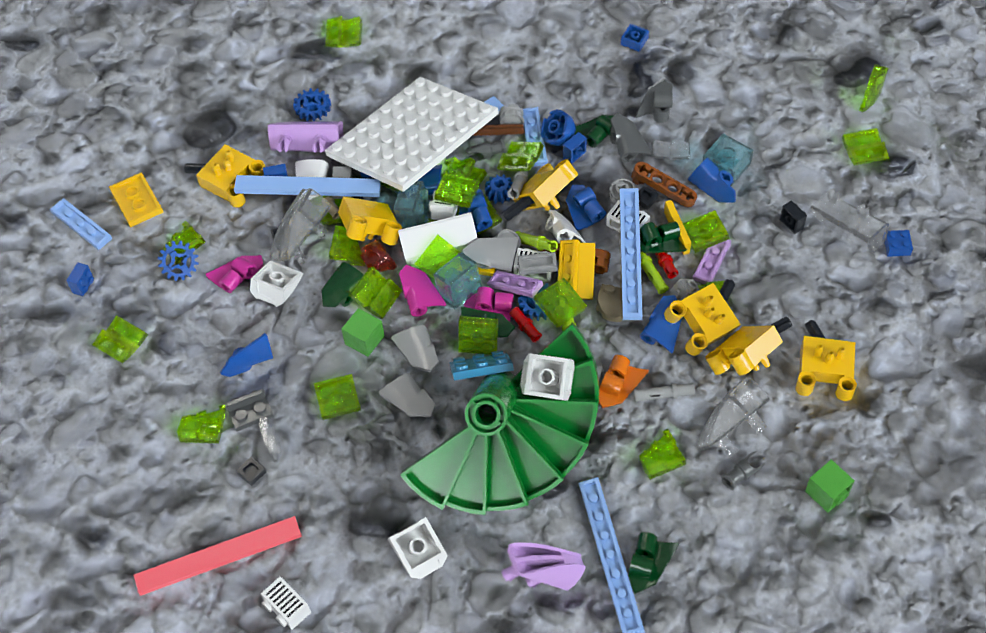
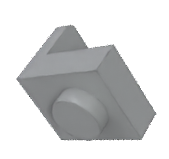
(684, 288)

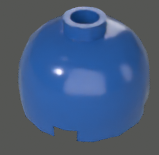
(557, 128)

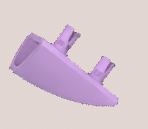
(304, 135)
(544, 565)

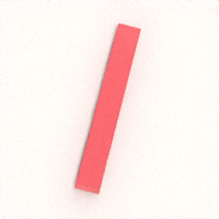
(217, 556)

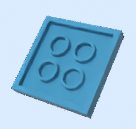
(480, 365)

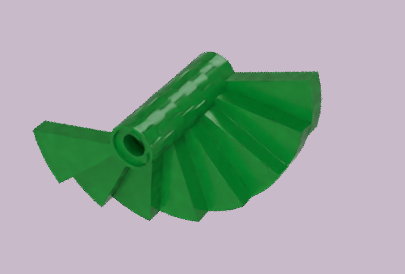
(512, 440)

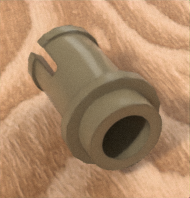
(334, 208)

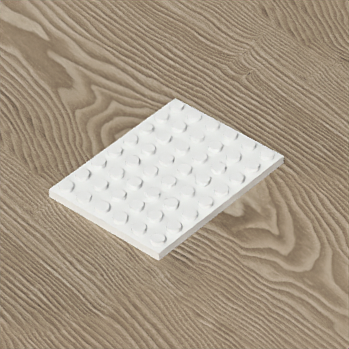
(411, 133)

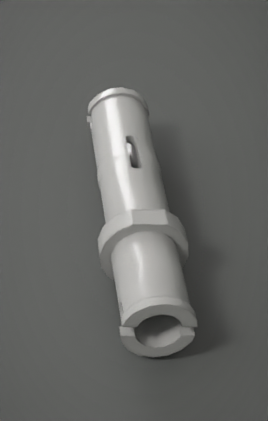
(520, 179)
(664, 392)

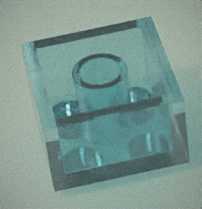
(730, 156)
(412, 205)
(458, 280)

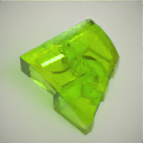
(345, 248)

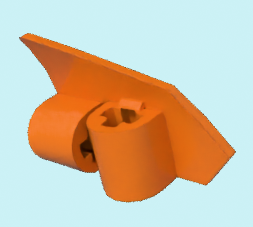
(619, 381)

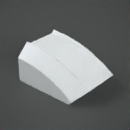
(274, 283)
(547, 376)
(419, 549)

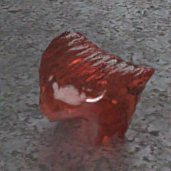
(377, 257)

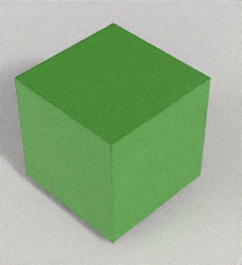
(363, 332)
(829, 486)

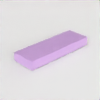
(711, 262)
(515, 283)

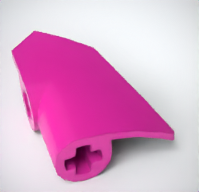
(233, 273)
(419, 291)
(489, 301)

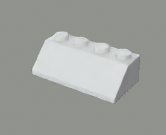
(456, 230)

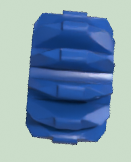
(498, 188)

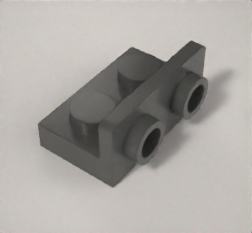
(248, 409)

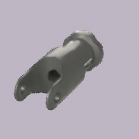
(486, 150)
(741, 471)

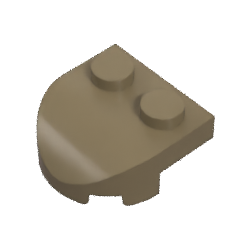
(610, 303)

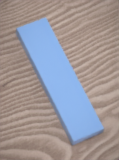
(532, 132)
(81, 224)

